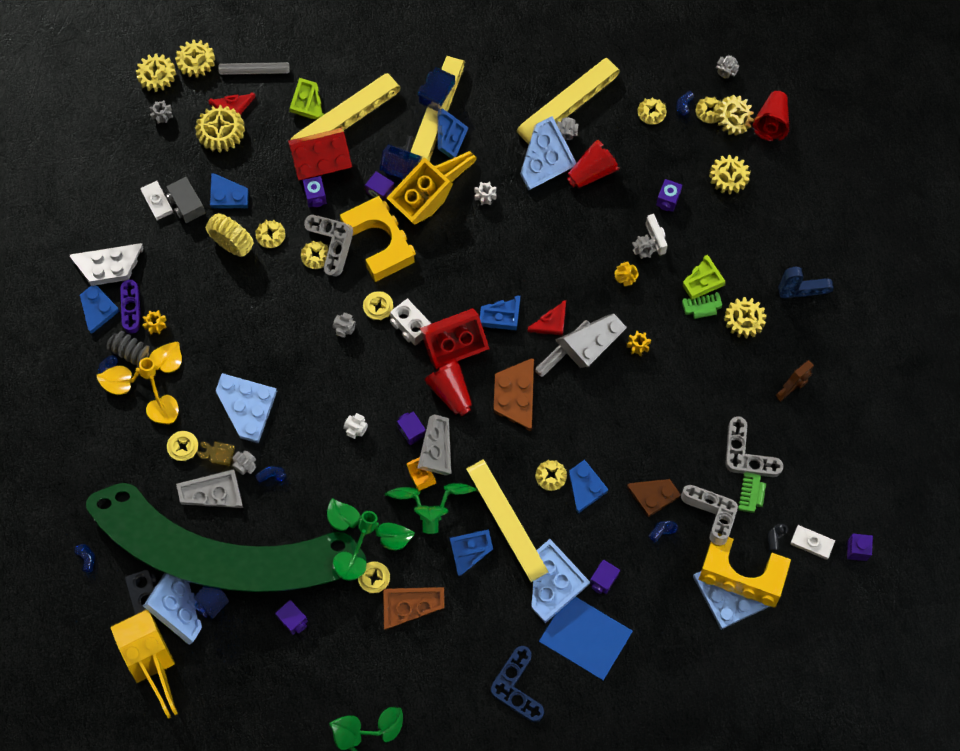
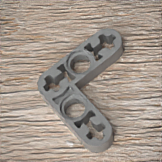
(338, 238)
(743, 458)
(720, 511)

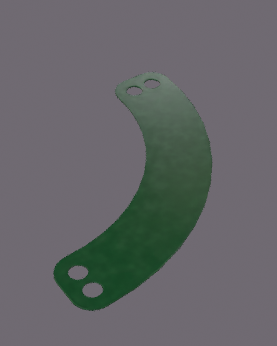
(208, 562)

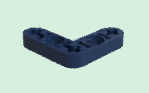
(793, 286)
(509, 684)

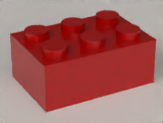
(320, 153)
(454, 338)

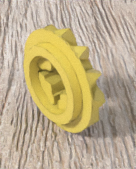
(701, 108)
(654, 117)
(265, 240)
(314, 262)
(373, 299)
(183, 437)
(550, 483)
(382, 573)

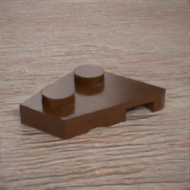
(797, 379)
(654, 494)

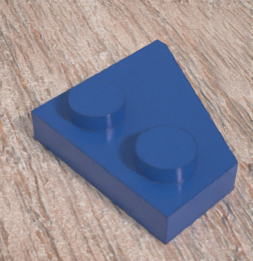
(450, 133)
(227, 193)
(97, 308)
(501, 314)
(585, 485)
(470, 549)

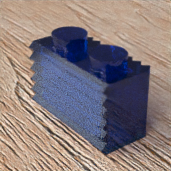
(436, 89)
(398, 161)
(210, 601)

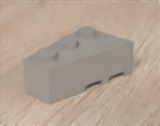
(591, 340)

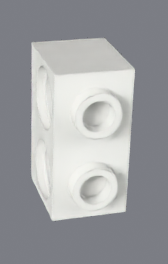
(414, 319)

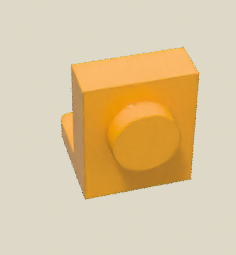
(421, 478)

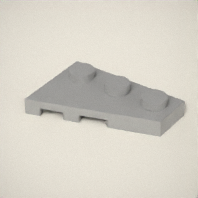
(436, 446)
(212, 490)

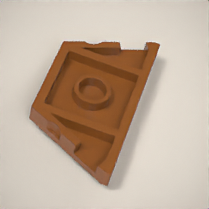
(515, 393)

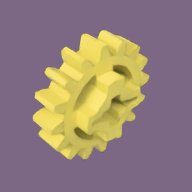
(195, 58)
(157, 70)
(734, 115)
(736, 171)
(749, 324)

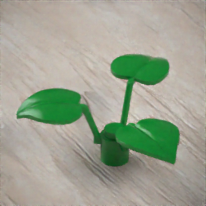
(430, 514)
(343, 516)
(348, 733)

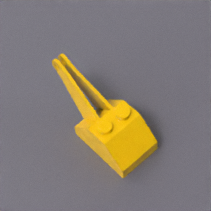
(428, 187)
(145, 652)

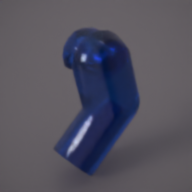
(682, 103)
(109, 362)
(271, 471)
(663, 527)
(87, 555)

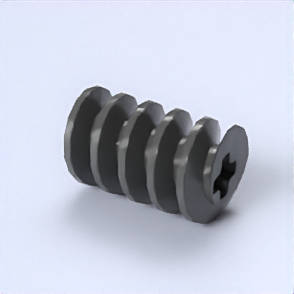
(127, 349)

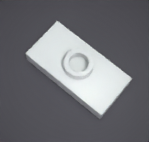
(156, 200)
(657, 234)
(812, 542)

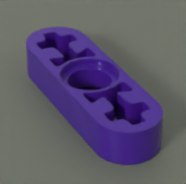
(135, 313)

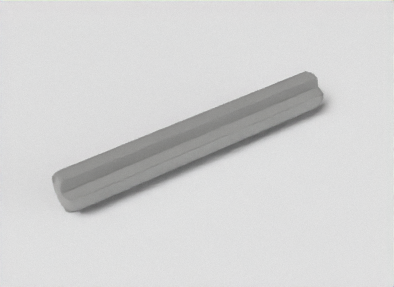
(254, 68)
(554, 357)

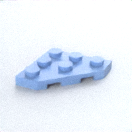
(546, 154)
(246, 405)
(559, 585)
(727, 606)
(175, 607)

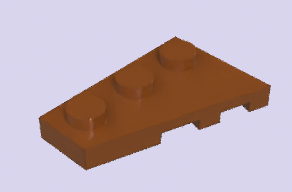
(410, 603)

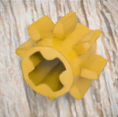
(626, 274)
(151, 317)
(643, 341)

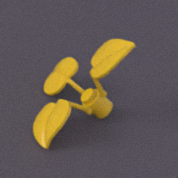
(118, 380)

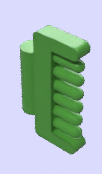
(705, 309)
(757, 493)

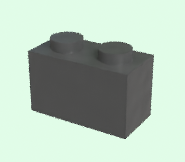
(185, 199)

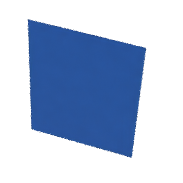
(586, 637)

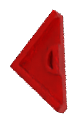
(237, 102)
(551, 322)

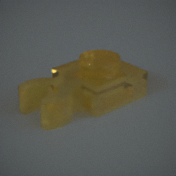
(220, 453)

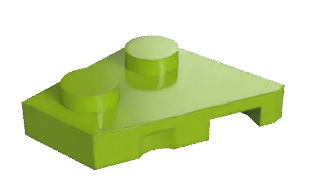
(306, 100)
(703, 279)

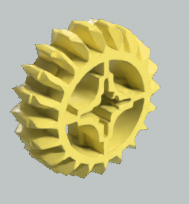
(211, 123)
(229, 235)

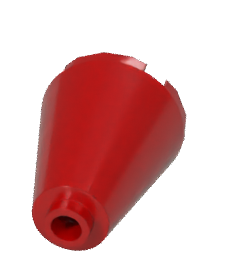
(773, 118)
(592, 166)
(451, 388)

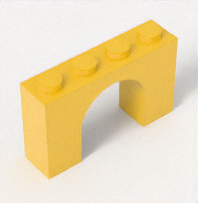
(376, 215)
(763, 589)

